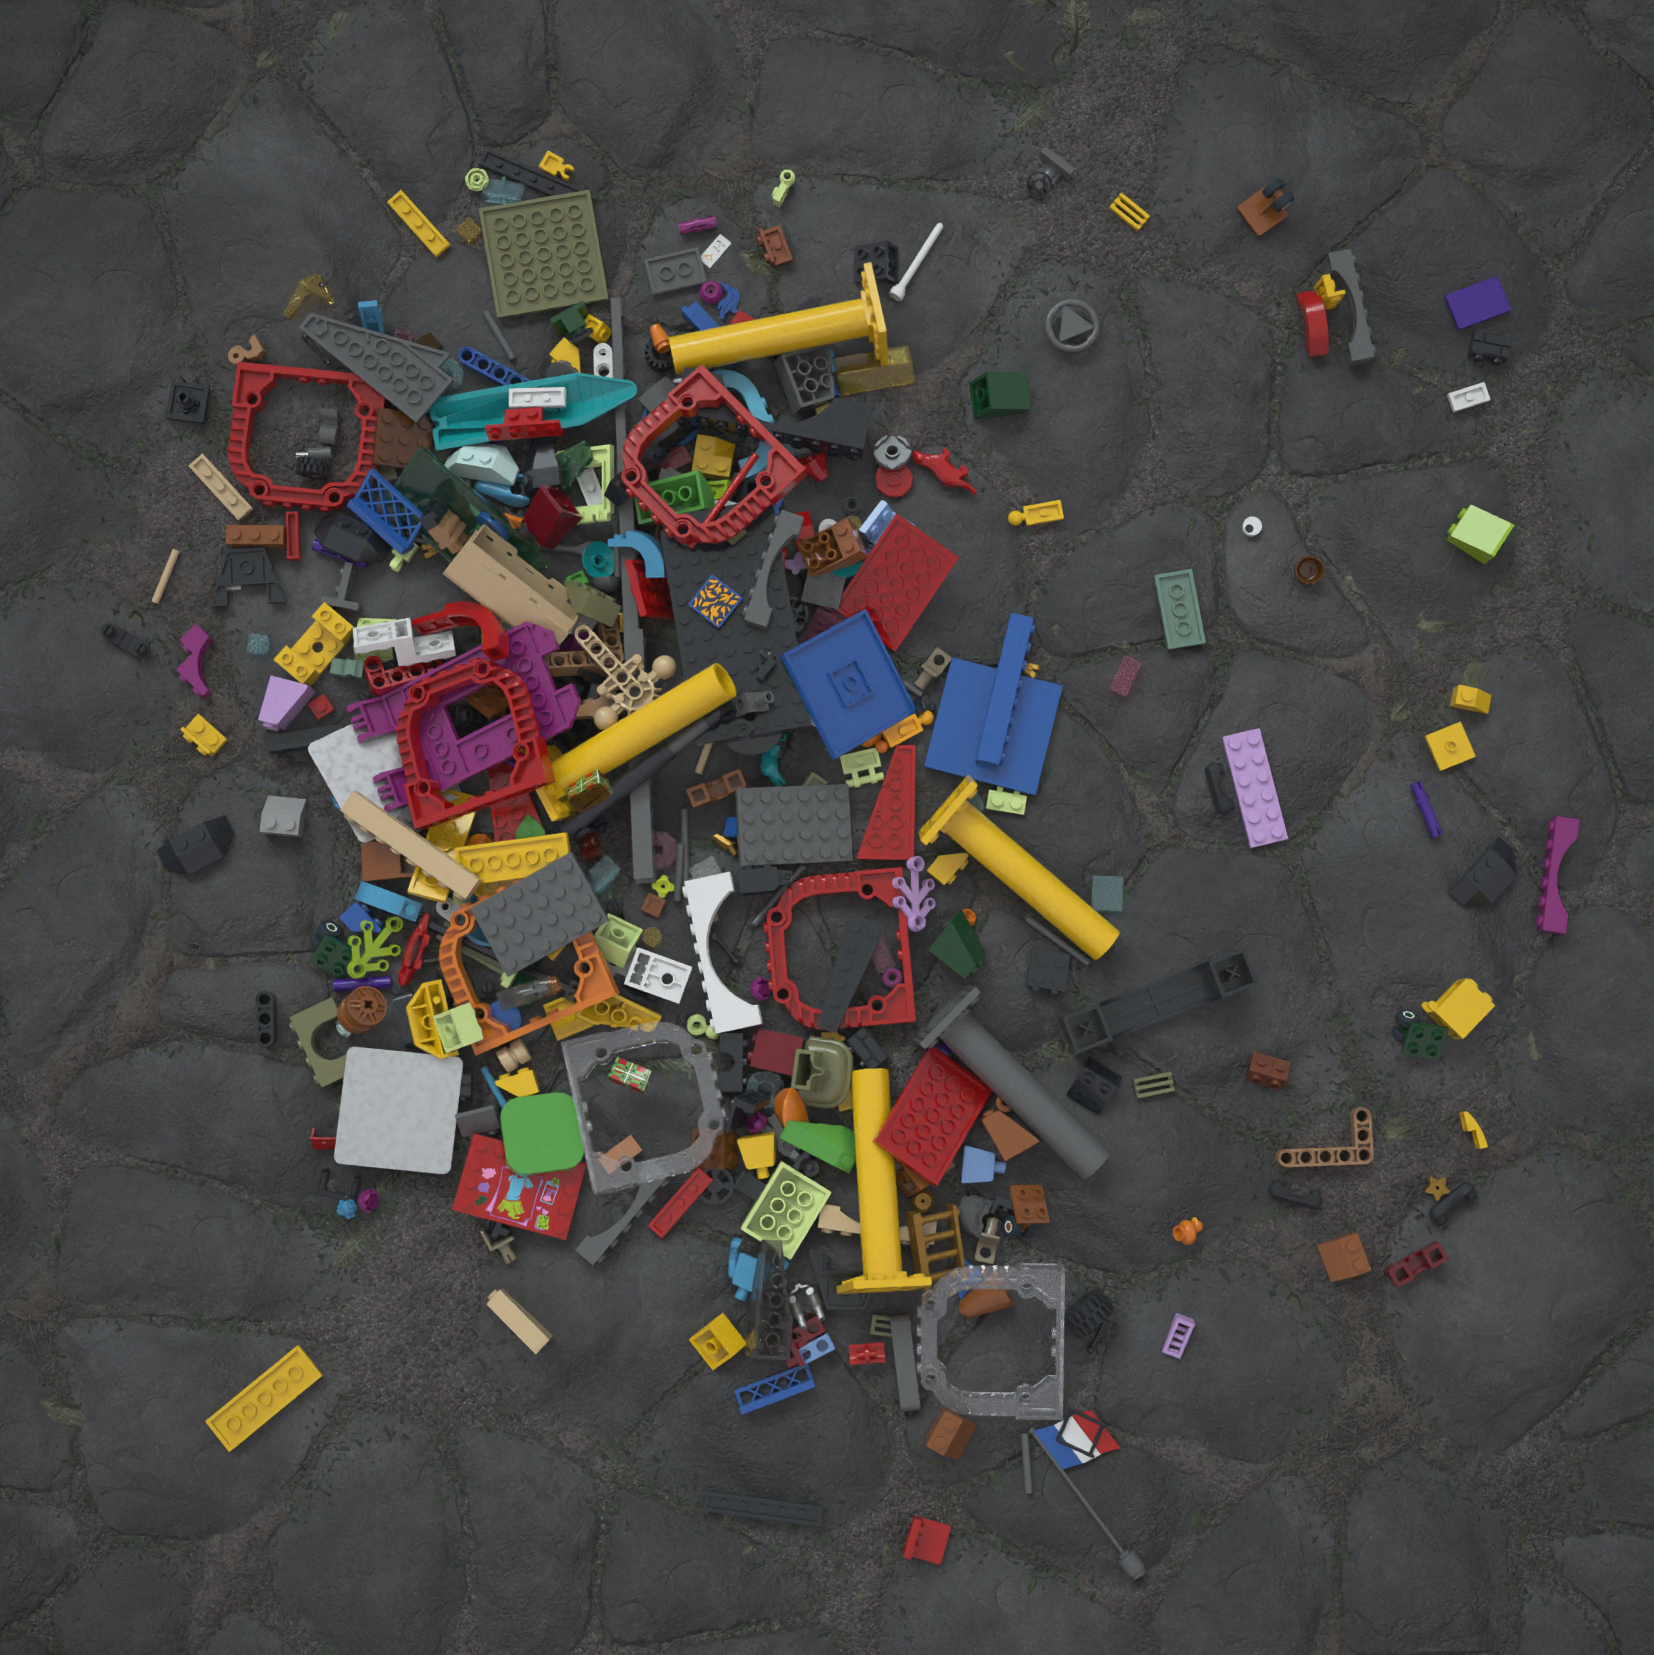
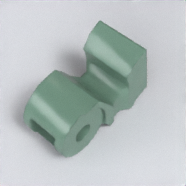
(347, 667)

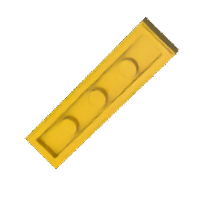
(418, 223)

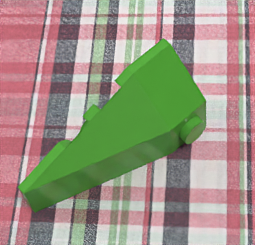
(828, 1142)

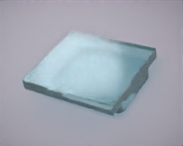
(1107, 893)

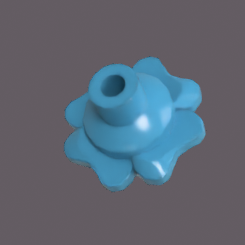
(347, 1208)

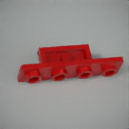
(524, 424)

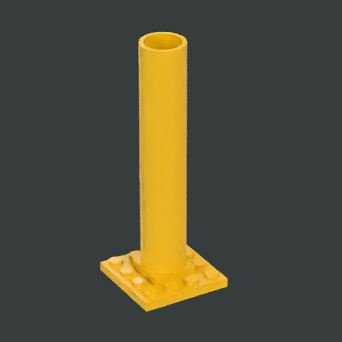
(787, 332)
(635, 734)
(1019, 871)
(876, 1192)

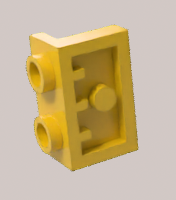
(1326, 288)
(204, 735)

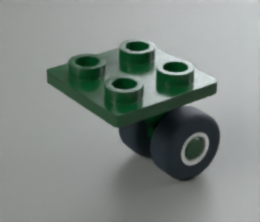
(330, 952)
(1418, 1038)

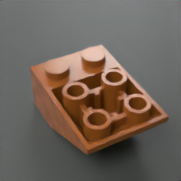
(833, 548)
(383, 864)

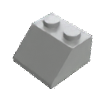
(283, 816)

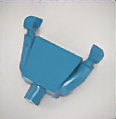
(742, 1269)

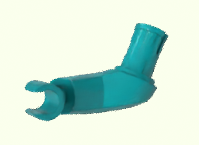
(769, 764)

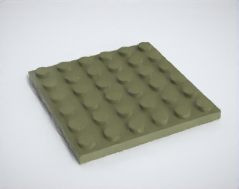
(543, 254)

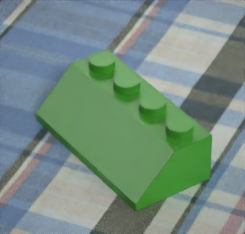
(681, 493)

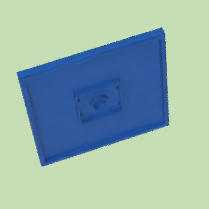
(848, 684)
(962, 720)

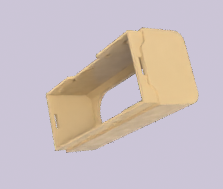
(508, 587)

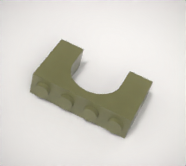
(306, 1026)

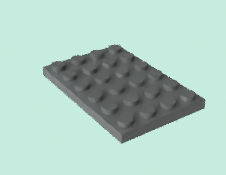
(793, 824)
(540, 914)

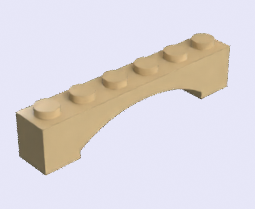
(833, 1219)

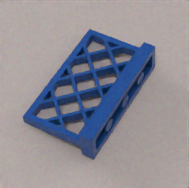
(381, 522)

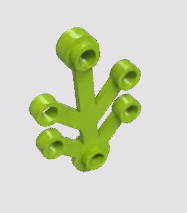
(372, 948)

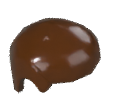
(1309, 569)

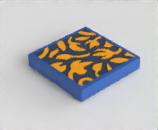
(715, 601)

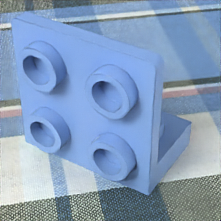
(877, 522)

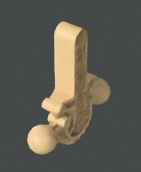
(662, 668)

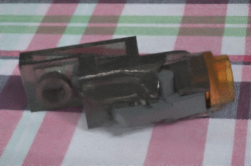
(529, 992)

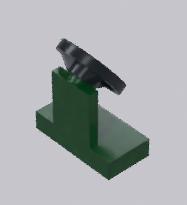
(573, 322)

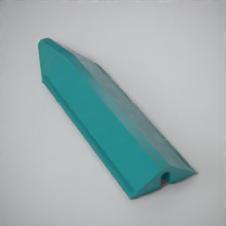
(463, 416)

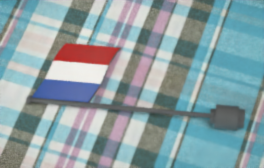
(1081, 1434)

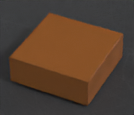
(653, 905)

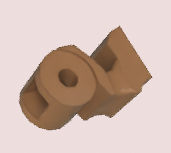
(239, 354)

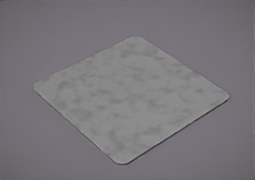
(351, 765)
(398, 1110)

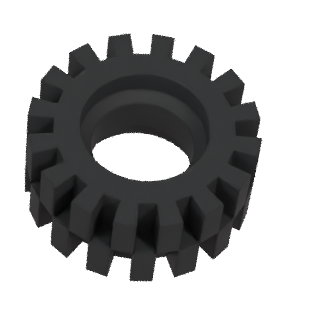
(654, 362)
(313, 467)

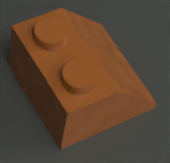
(1343, 1257)

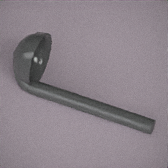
(612, 583)

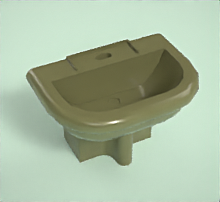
(822, 1072)

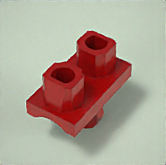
(866, 1353)

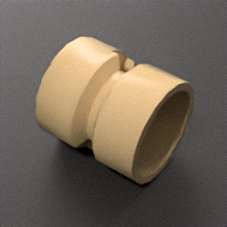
(513, 1055)

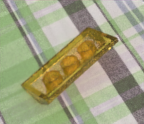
(865, 373)

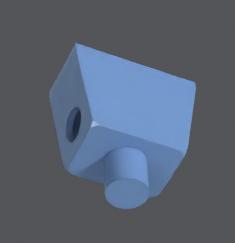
(979, 1165)

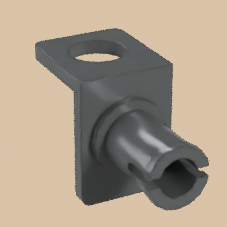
(753, 702)

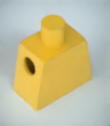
(759, 1152)

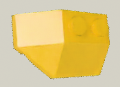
(425, 1004)

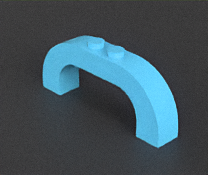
(756, 406)

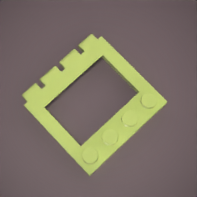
(604, 457)

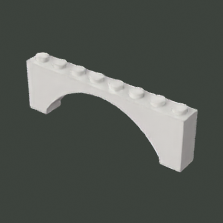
(704, 899)

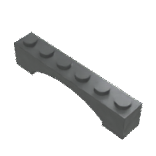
(1341, 267)
(787, 528)
(593, 1247)

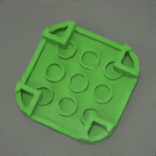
(541, 1134)

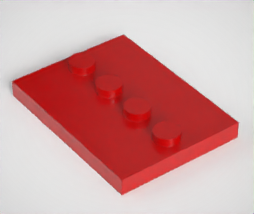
(650, 593)

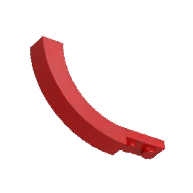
(464, 613)

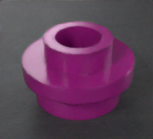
(887, 982)

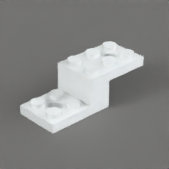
(407, 647)
(645, 973)

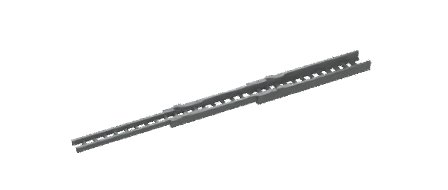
(634, 640)

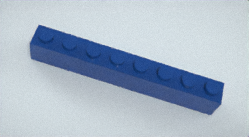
(1004, 690)

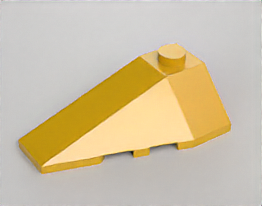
(618, 1012)

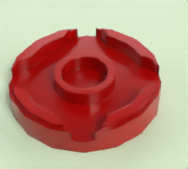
(893, 483)

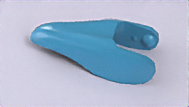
(502, 492)

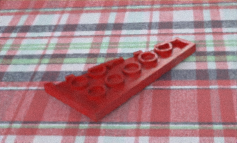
(509, 813)
(892, 821)

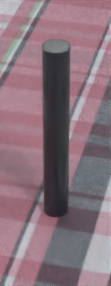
(592, 676)

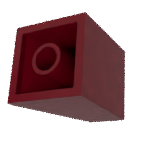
(551, 516)
(774, 1051)

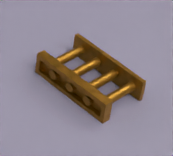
(919, 1241)

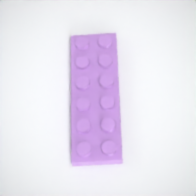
(1254, 788)

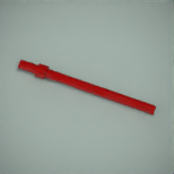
(729, 492)

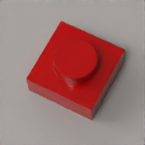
(321, 707)

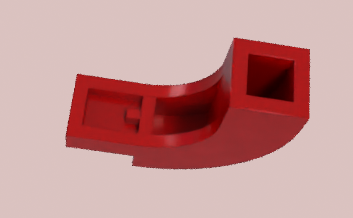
(1315, 323)

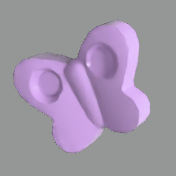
(796, 564)

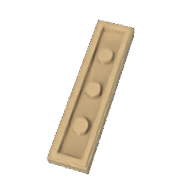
(221, 487)

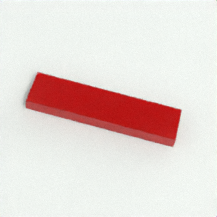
(680, 1202)

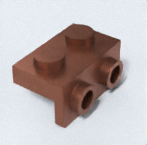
(775, 246)
(1267, 1071)

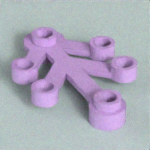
(916, 918)

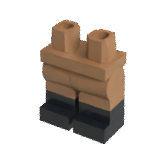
(444, 525)

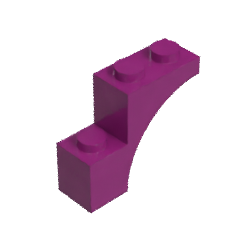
(195, 642)

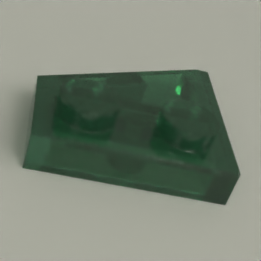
(574, 462)

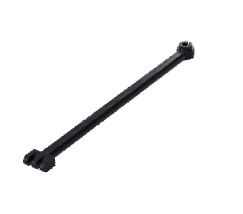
(568, 989)

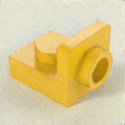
(601, 330)

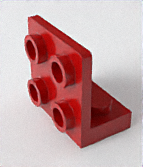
(926, 1540)

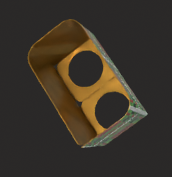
(592, 780)

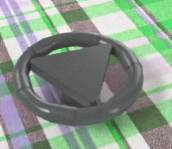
(1072, 325)

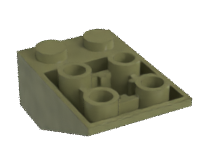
(592, 602)

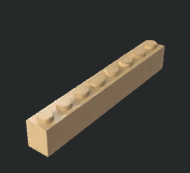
(411, 844)

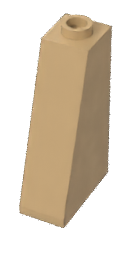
(519, 1320)

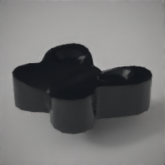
(923, 704)

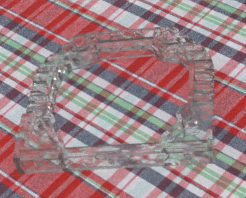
(581, 1058)
(1047, 1286)

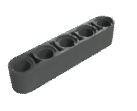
(905, 1363)

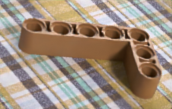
(567, 659)
(1333, 1152)

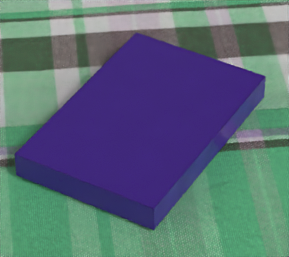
(1477, 303)

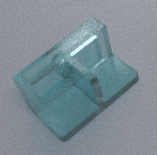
(503, 191)
(603, 874)

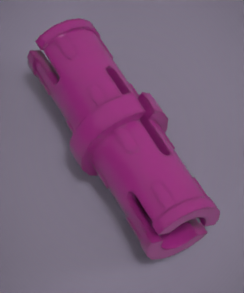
(697, 225)

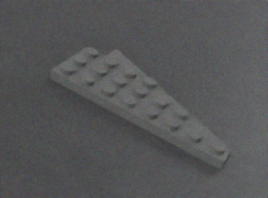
(394, 367)

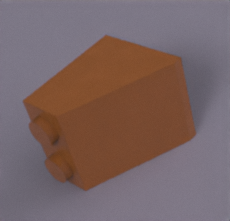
(1006, 1134)
(909, 1181)
(949, 1433)

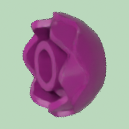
(711, 298)
(760, 989)
(756, 1122)
(368, 1200)

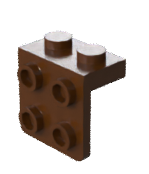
(723, 1153)

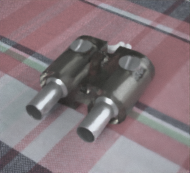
(806, 1302)

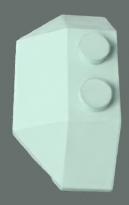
(484, 463)

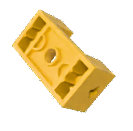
(301, 659)

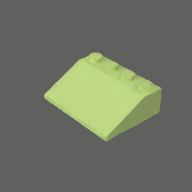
(786, 1208)

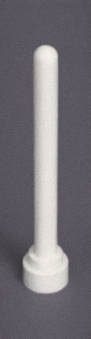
(897, 291)

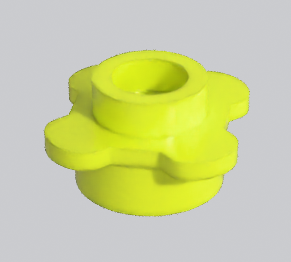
(663, 891)

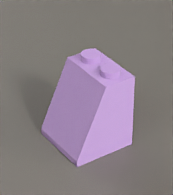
(283, 702)

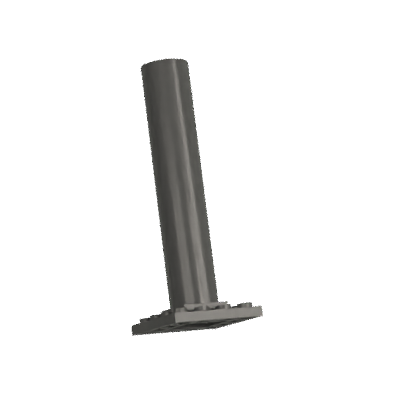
(1013, 1083)

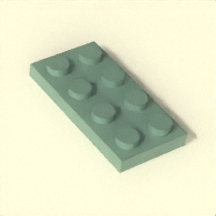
(1179, 609)

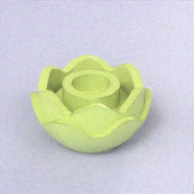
(474, 174)

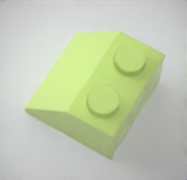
(617, 940)
(458, 1027)

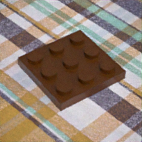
(399, 437)

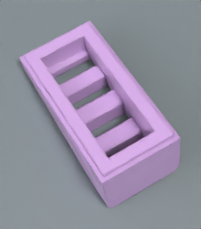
(1178, 1318)

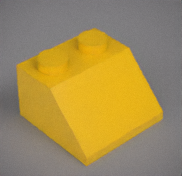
(717, 1341)

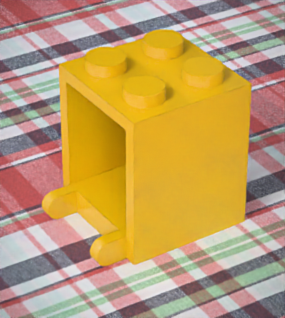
(1460, 1008)

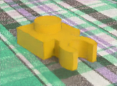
(553, 165)

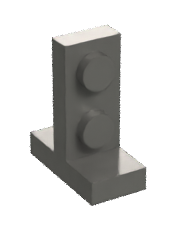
(343, 591)

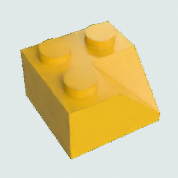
(713, 457)

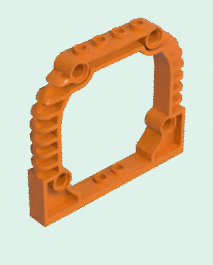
(592, 989)

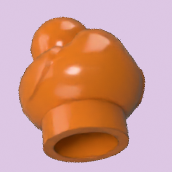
(880, 745)
(1187, 1230)

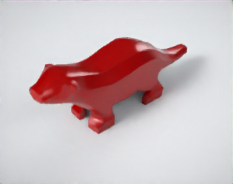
(944, 469)
(414, 952)

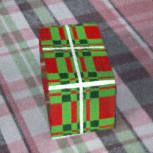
(630, 1075)

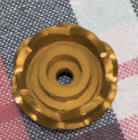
(921, 1207)

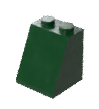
(1000, 394)
(959, 947)

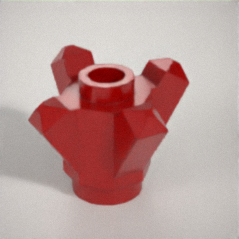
(815, 465)

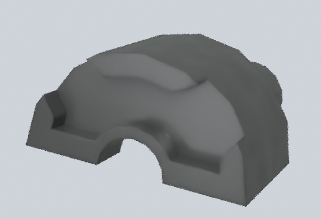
(971, 1211)

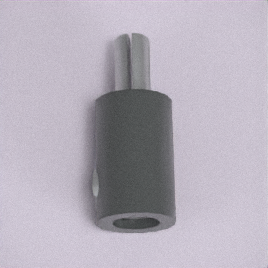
(319, 452)

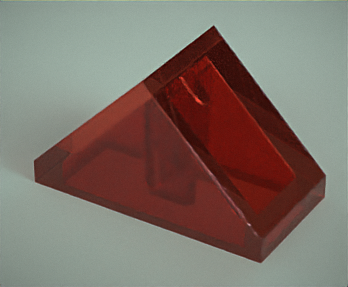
(590, 847)

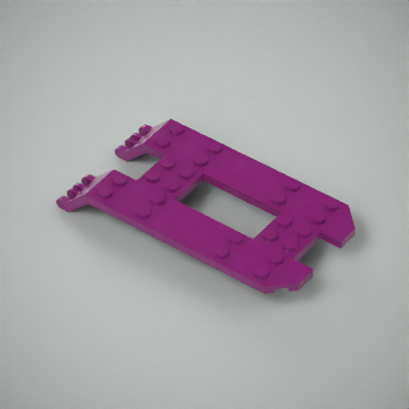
(456, 759)

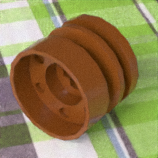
(355, 1017)

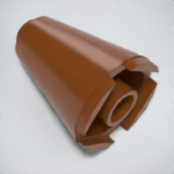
(984, 1301)

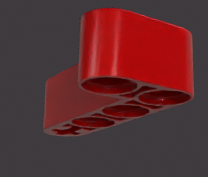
(387, 676)

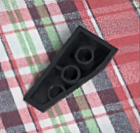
(541, 466)

